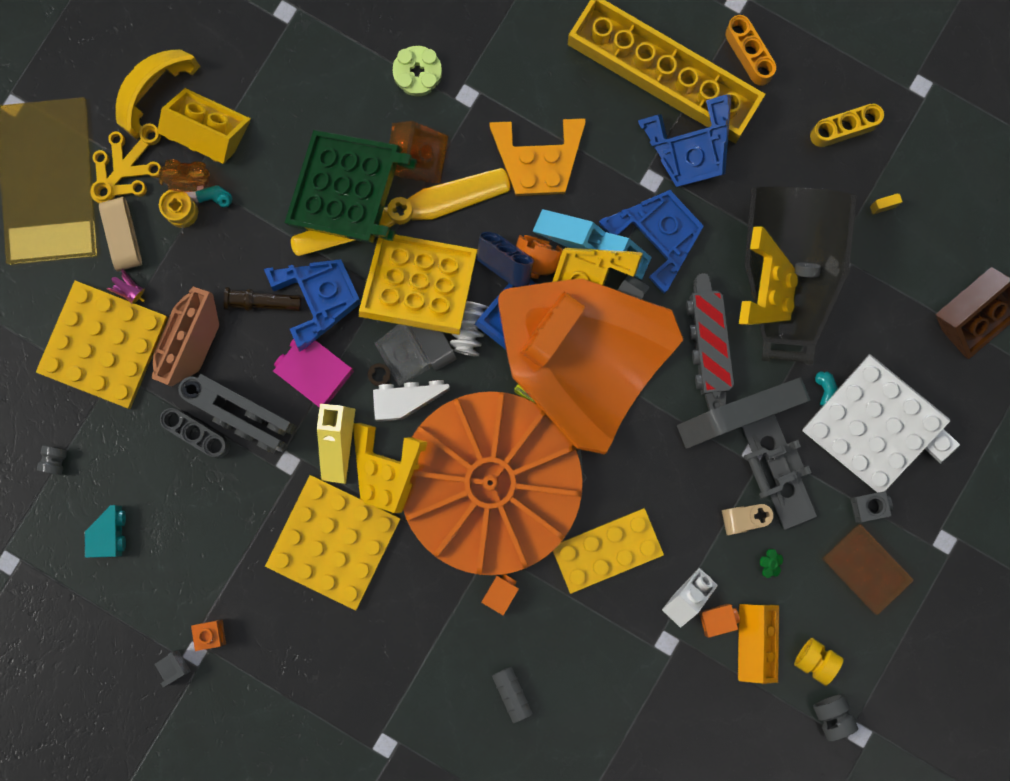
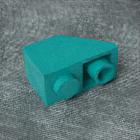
(105, 534)

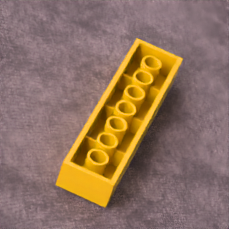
(661, 65)

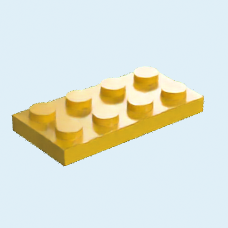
(607, 550)

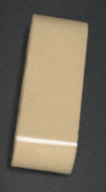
(120, 234)

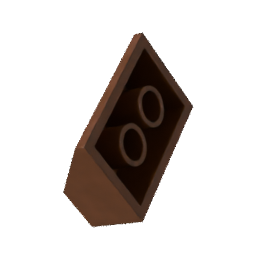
(977, 313)

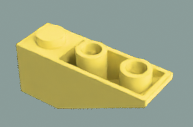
(334, 441)

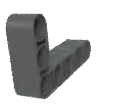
(743, 412)

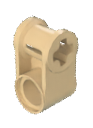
(742, 518)

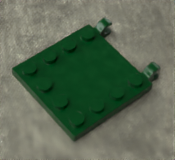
(346, 186)

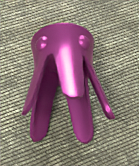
(130, 291)

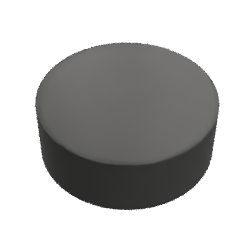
(807, 269)

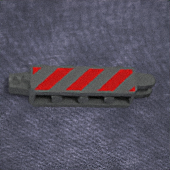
(711, 342)

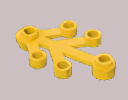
(124, 167)

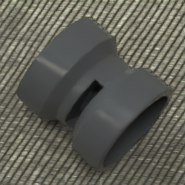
(51, 460)

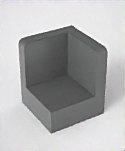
(172, 668)

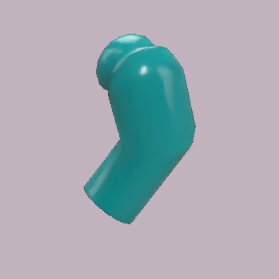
(215, 193)
(828, 383)

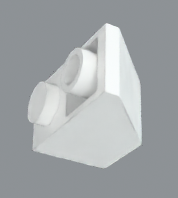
(690, 598)

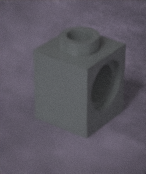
(861, 510)

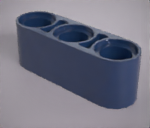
(504, 259)

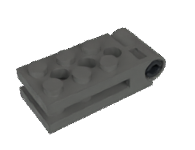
(212, 398)

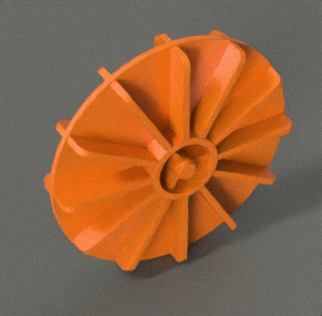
(493, 484)

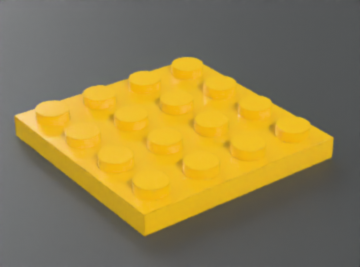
(418, 283)
(102, 344)
(332, 542)

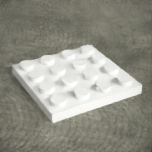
(875, 424)

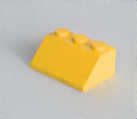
(202, 125)

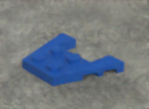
(694, 154)
(666, 225)
(326, 291)

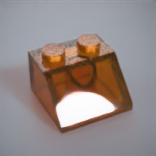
(424, 145)

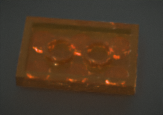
(868, 569)

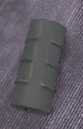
(512, 694)

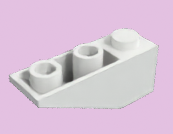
(399, 403)

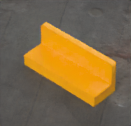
(758, 643)

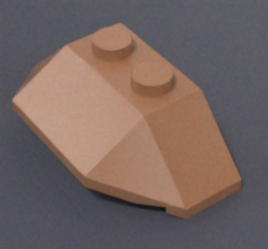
(185, 338)

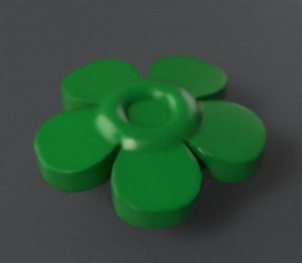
(771, 563)

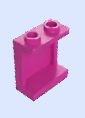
(313, 372)

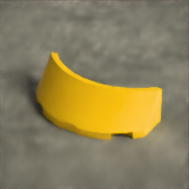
(142, 79)

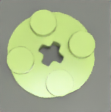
(412, 57)

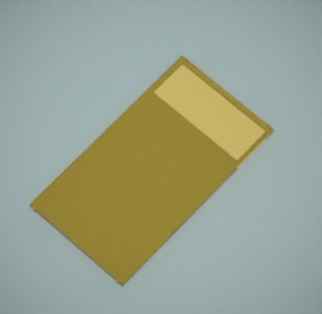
(46, 181)

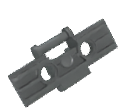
(785, 468)

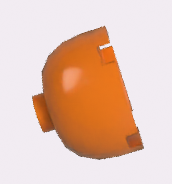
(542, 253)

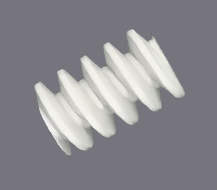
(469, 332)

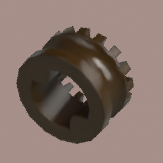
(386, 378)

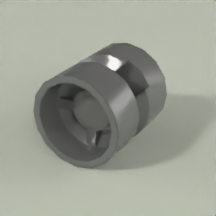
(835, 715)

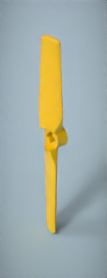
(423, 205)

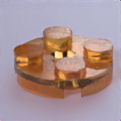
(184, 176)

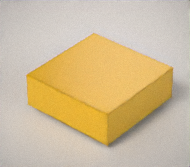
(886, 203)

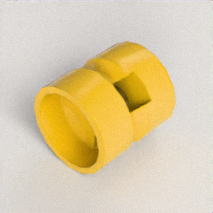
(178, 208)
(821, 663)

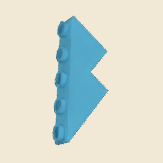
(586, 235)

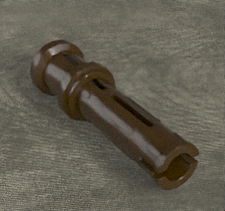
(250, 300)

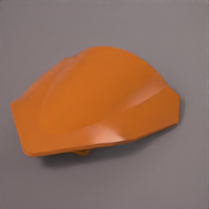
(584, 353)

